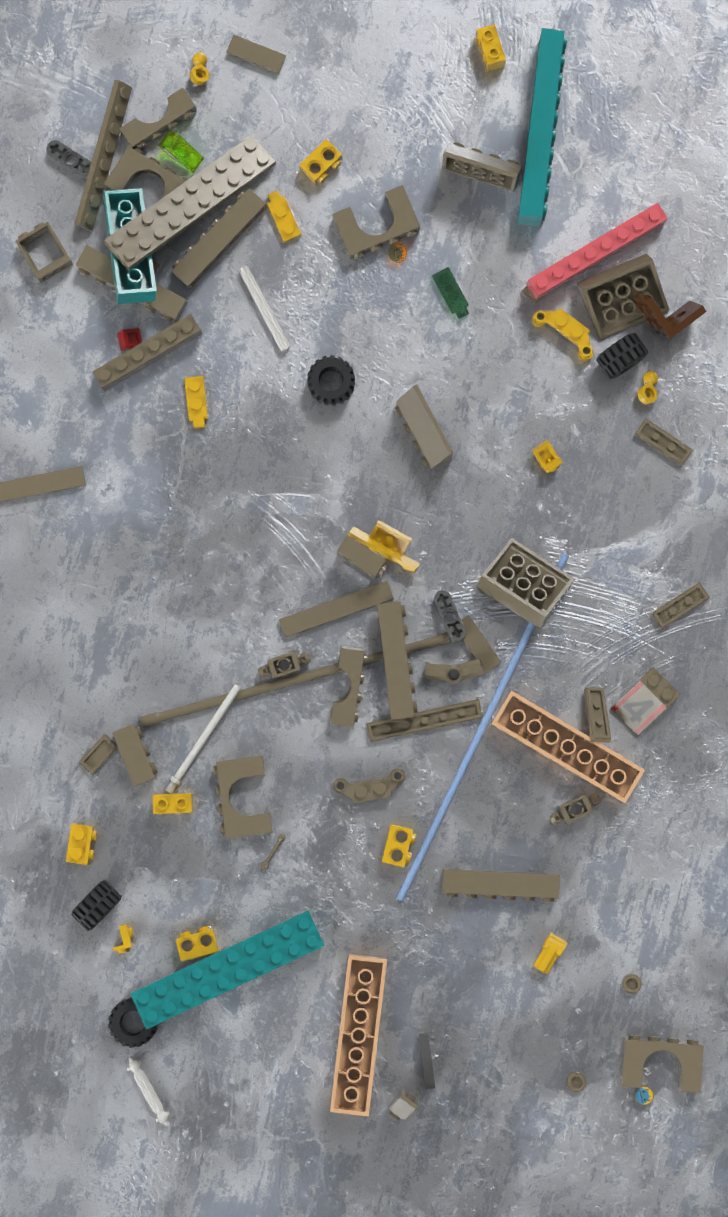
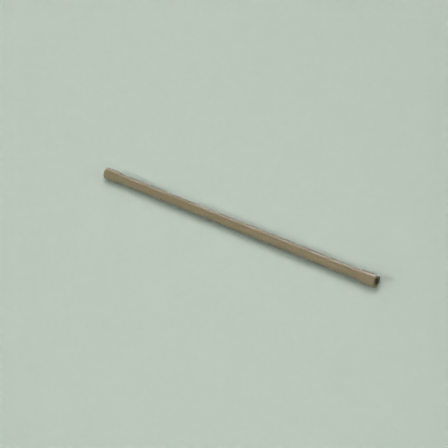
(156, 718)

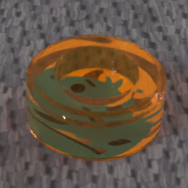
(397, 253)

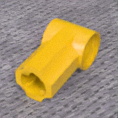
(552, 948)

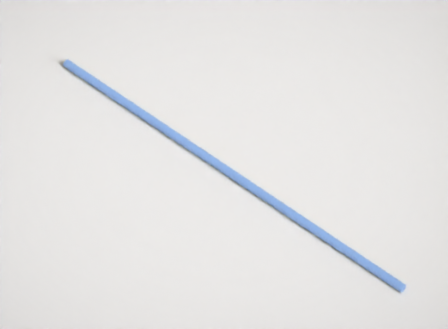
(470, 752)

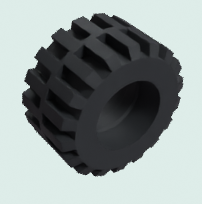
(622, 355)
(331, 364)
(96, 905)
(119, 1032)

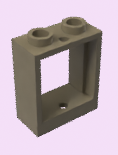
(51, 269)
(362, 557)

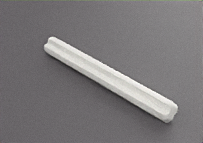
(264, 308)

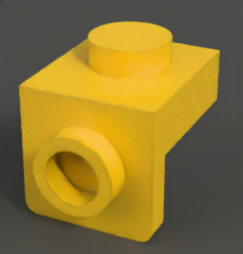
(547, 457)
(127, 934)

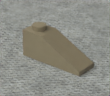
(403, 1105)

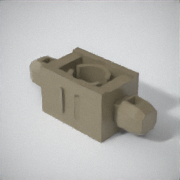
(302, 659)
(557, 818)

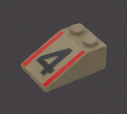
(645, 701)

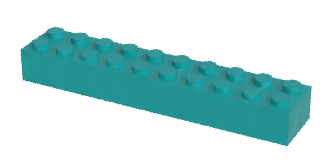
(541, 125)
(226, 969)

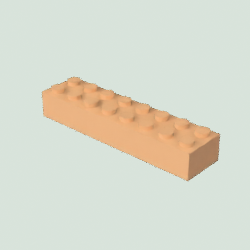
(567, 747)
(358, 1035)

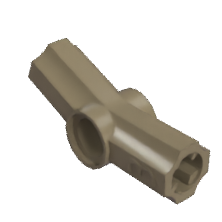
(466, 670)

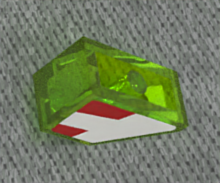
(181, 151)

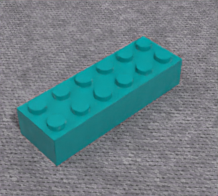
(139, 282)

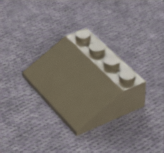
(480, 166)
(611, 294)
(424, 429)
(525, 583)

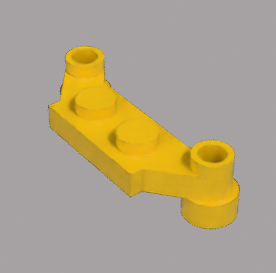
(568, 328)

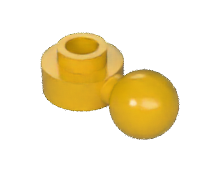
(199, 74)
(648, 393)

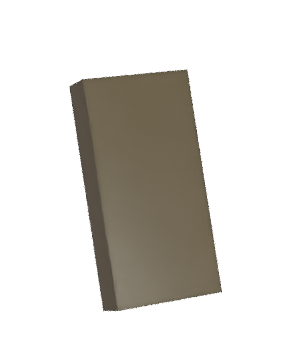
(98, 754)

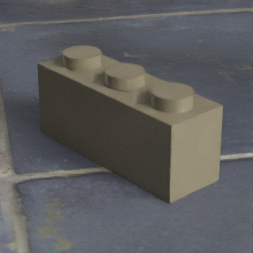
(135, 754)

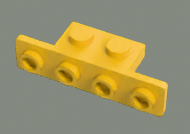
(388, 543)

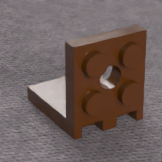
(672, 324)

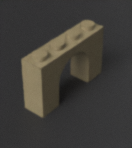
(134, 164)
(359, 242)
(228, 774)
(637, 1051)

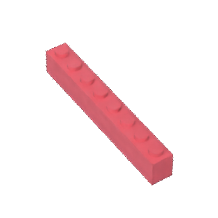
(596, 251)

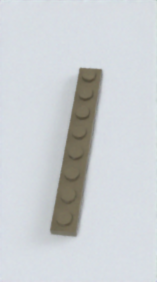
(103, 155)

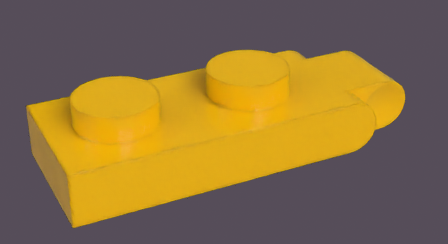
(283, 217)
(196, 400)

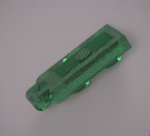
(451, 292)

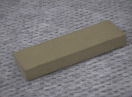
(256, 54)
(663, 442)
(680, 605)
(478, 645)
(597, 714)

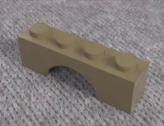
(140, 133)
(344, 710)

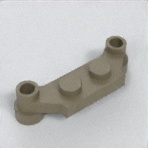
(370, 789)

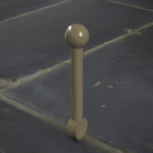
(264, 865)

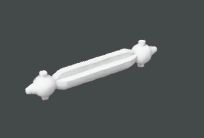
(148, 1091)

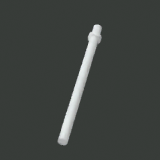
(176, 779)

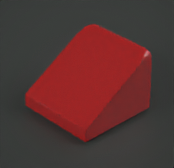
(129, 338)

